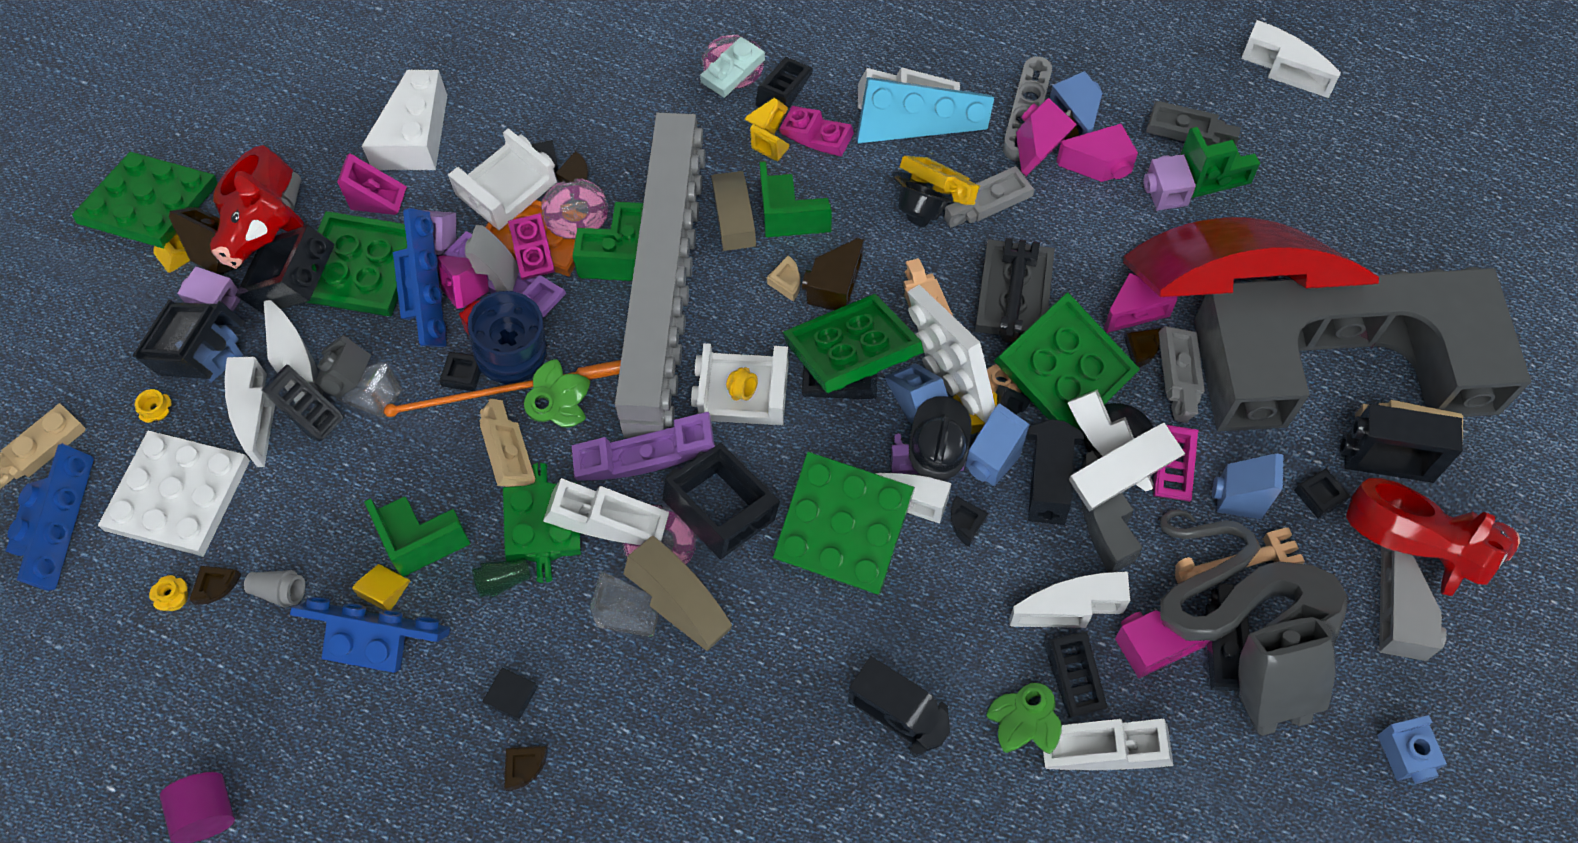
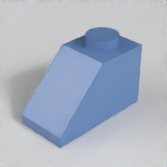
(1081, 97)
(913, 387)
(997, 446)
(1249, 486)

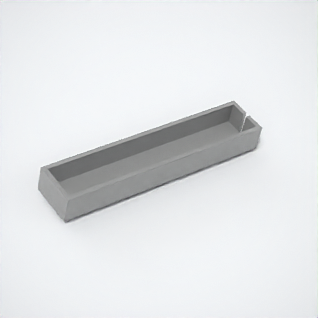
(659, 277)

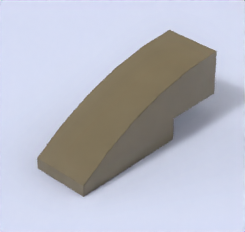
(733, 211)
(677, 593)

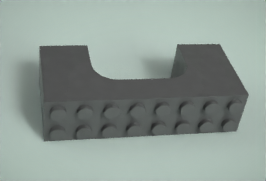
(1441, 321)

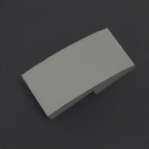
(491, 258)

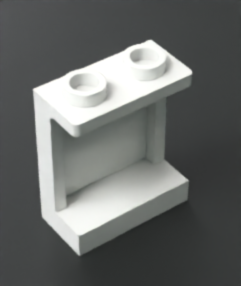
(505, 181)
(766, 404)

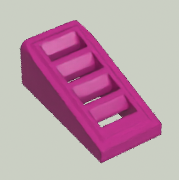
(1189, 439)

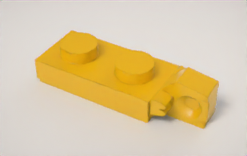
(943, 178)

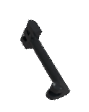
(1010, 324)

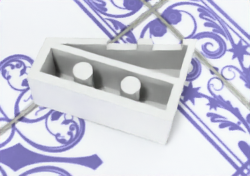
(409, 125)

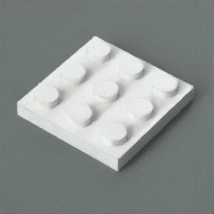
(952, 353)
(174, 493)

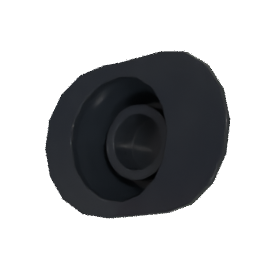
(919, 200)
(940, 438)

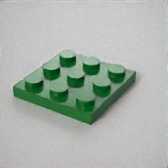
(139, 196)
(361, 264)
(852, 343)
(1064, 359)
(844, 522)

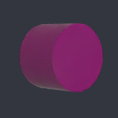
(196, 807)

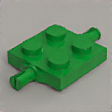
(527, 533)

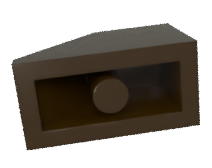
(195, 232)
(834, 276)

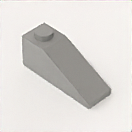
(1408, 610)

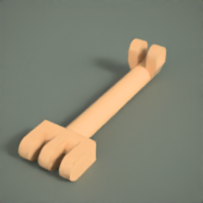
(1272, 551)

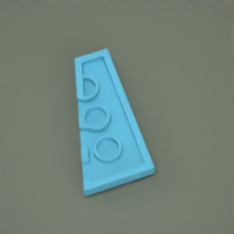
(913, 110)

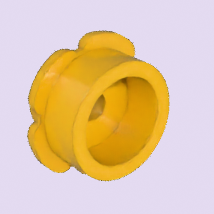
(741, 384)
(147, 400)
(172, 601)

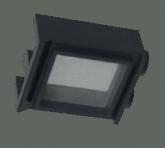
(179, 333)

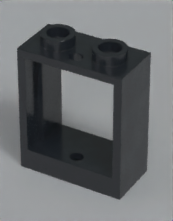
(284, 269)
(1402, 443)
(741, 527)

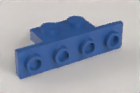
(418, 279)
(48, 518)
(367, 637)

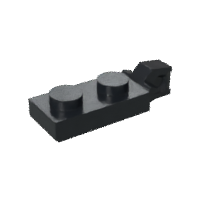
(1226, 651)

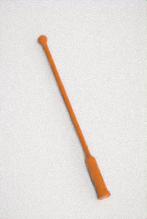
(590, 372)

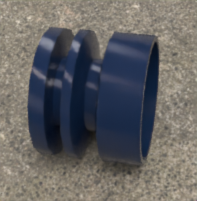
(507, 336)

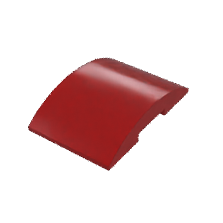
(1214, 252)

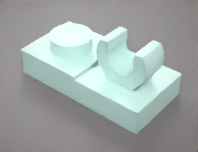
(732, 67)

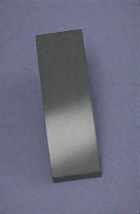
(1109, 529)

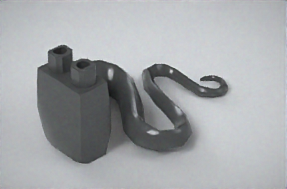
(1291, 660)

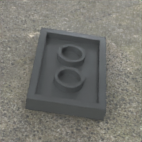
(996, 286)

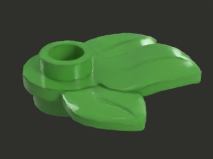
(561, 392)
(1025, 722)

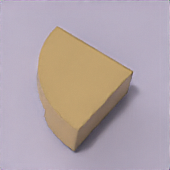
(786, 278)

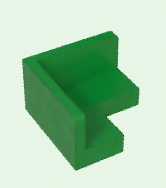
(1217, 165)
(789, 216)
(610, 252)
(412, 544)

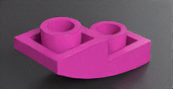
(810, 129)
(531, 246)

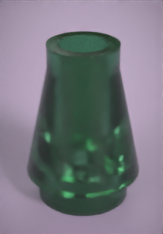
(499, 576)

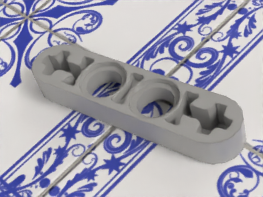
(1021, 104)

